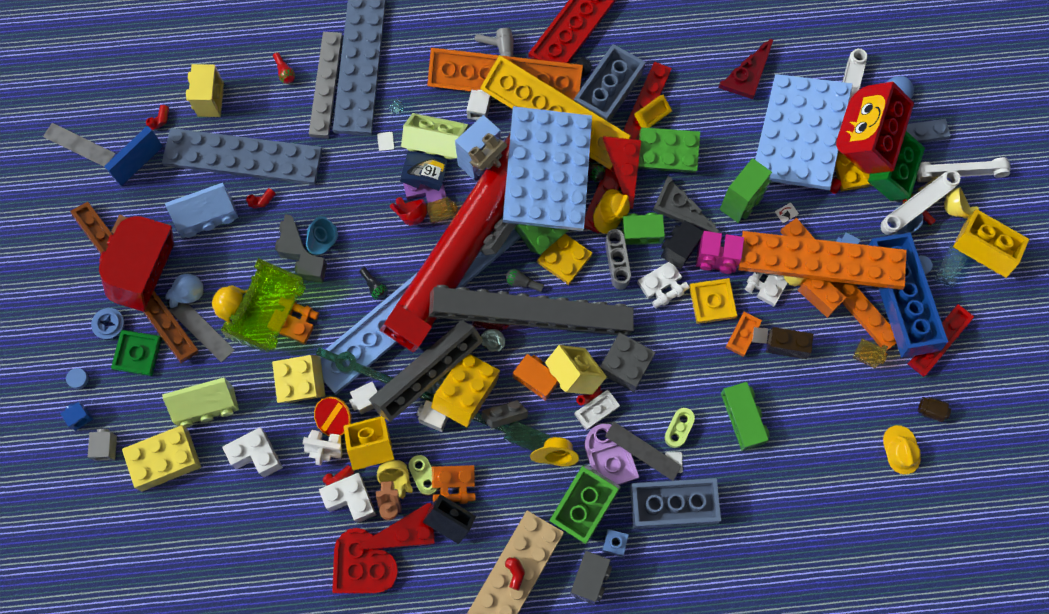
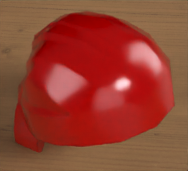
(411, 212)

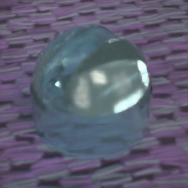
(396, 106)

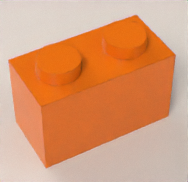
(822, 295)
(535, 376)

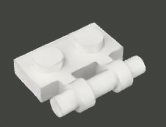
(658, 280)
(770, 290)

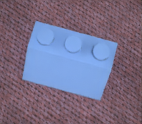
(202, 210)

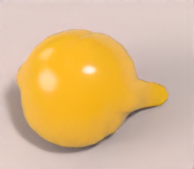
(227, 301)

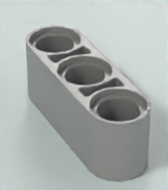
(619, 250)

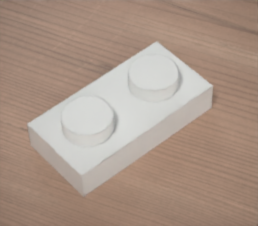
(597, 409)

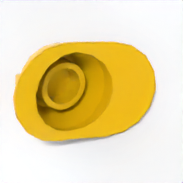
(610, 211)
(901, 449)
(557, 452)

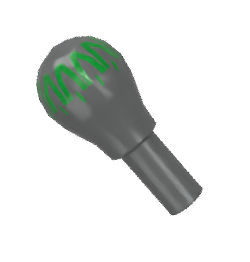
(518, 279)

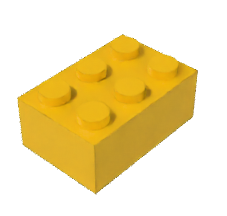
(991, 243)
(465, 389)

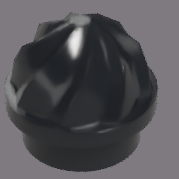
(586, 65)

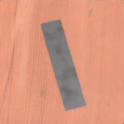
(78, 144)
(202, 331)
(643, 451)

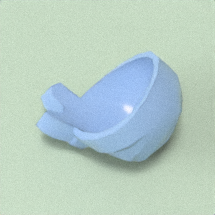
(185, 289)

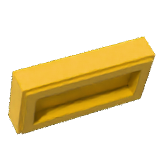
(653, 112)

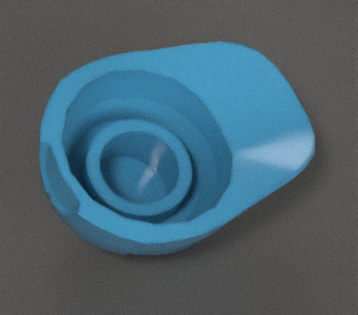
(321, 235)

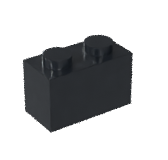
(682, 244)
(449, 519)

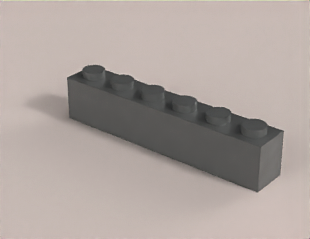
(425, 370)

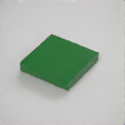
(136, 353)

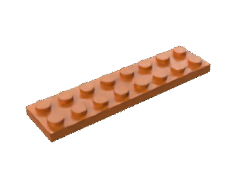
(469, 70)
(823, 260)

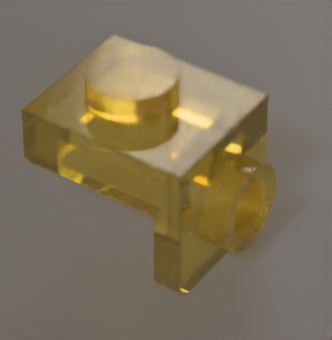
(441, 209)
(870, 353)

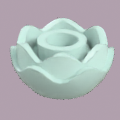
(493, 340)

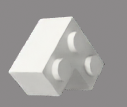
(256, 448)
(349, 492)

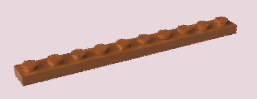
(156, 310)

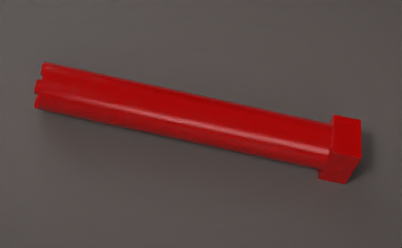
(450, 257)

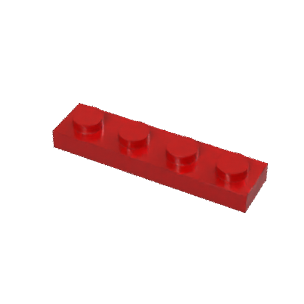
(953, 326)

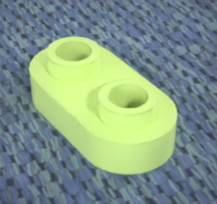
(678, 428)
(422, 475)

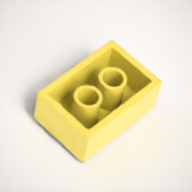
(161, 458)

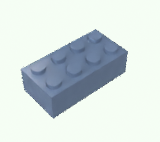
(610, 82)
(675, 503)

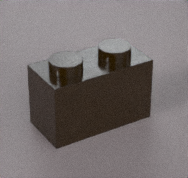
(789, 343)

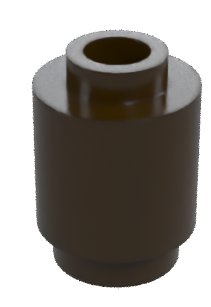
(934, 409)

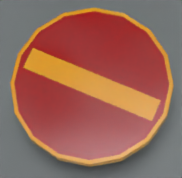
(332, 415)

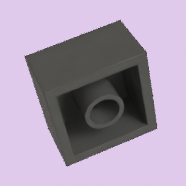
(627, 362)
(590, 578)

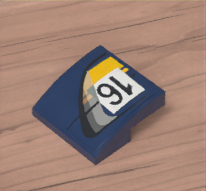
(423, 169)

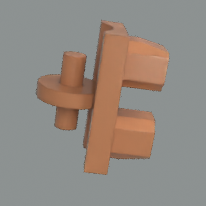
(388, 501)

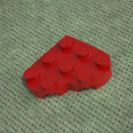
(361, 570)

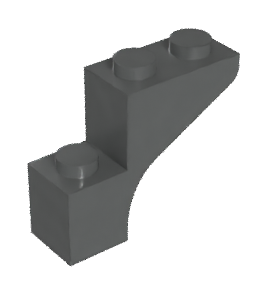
(291, 247)

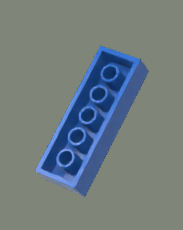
(913, 309)

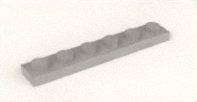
(325, 85)

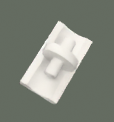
(321, 449)

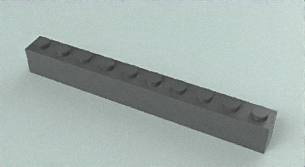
(530, 311)

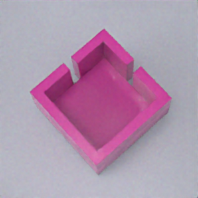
(713, 256)

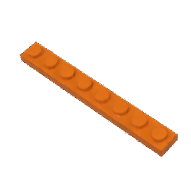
(856, 301)

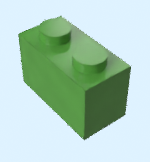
(643, 229)

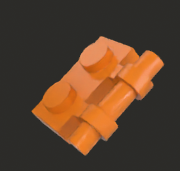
(299, 328)
(454, 476)

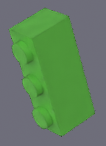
(745, 416)

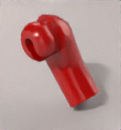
(160, 120)
(261, 201)
(586, 398)
(344, 473)
(517, 571)

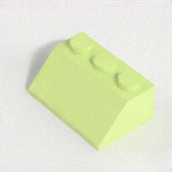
(432, 135)
(201, 402)

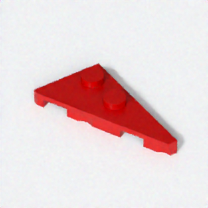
(624, 158)
(403, 533)

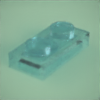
(950, 267)

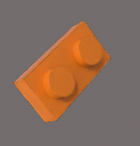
(743, 334)

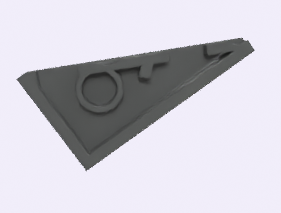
(676, 205)

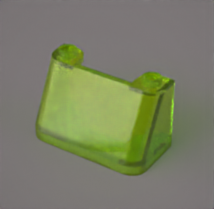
(264, 307)

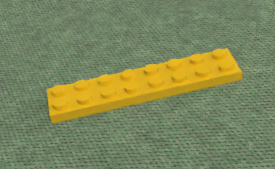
(521, 89)

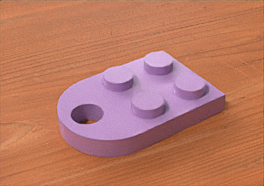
(609, 457)

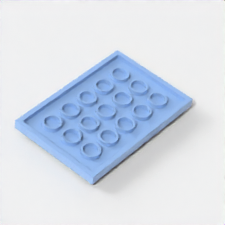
(803, 130)
(547, 169)

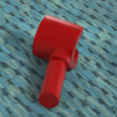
(835, 187)

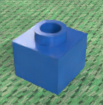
(76, 415)

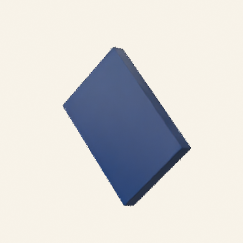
(133, 156)

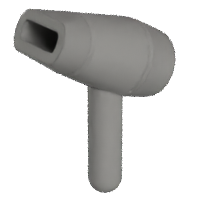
(503, 40)

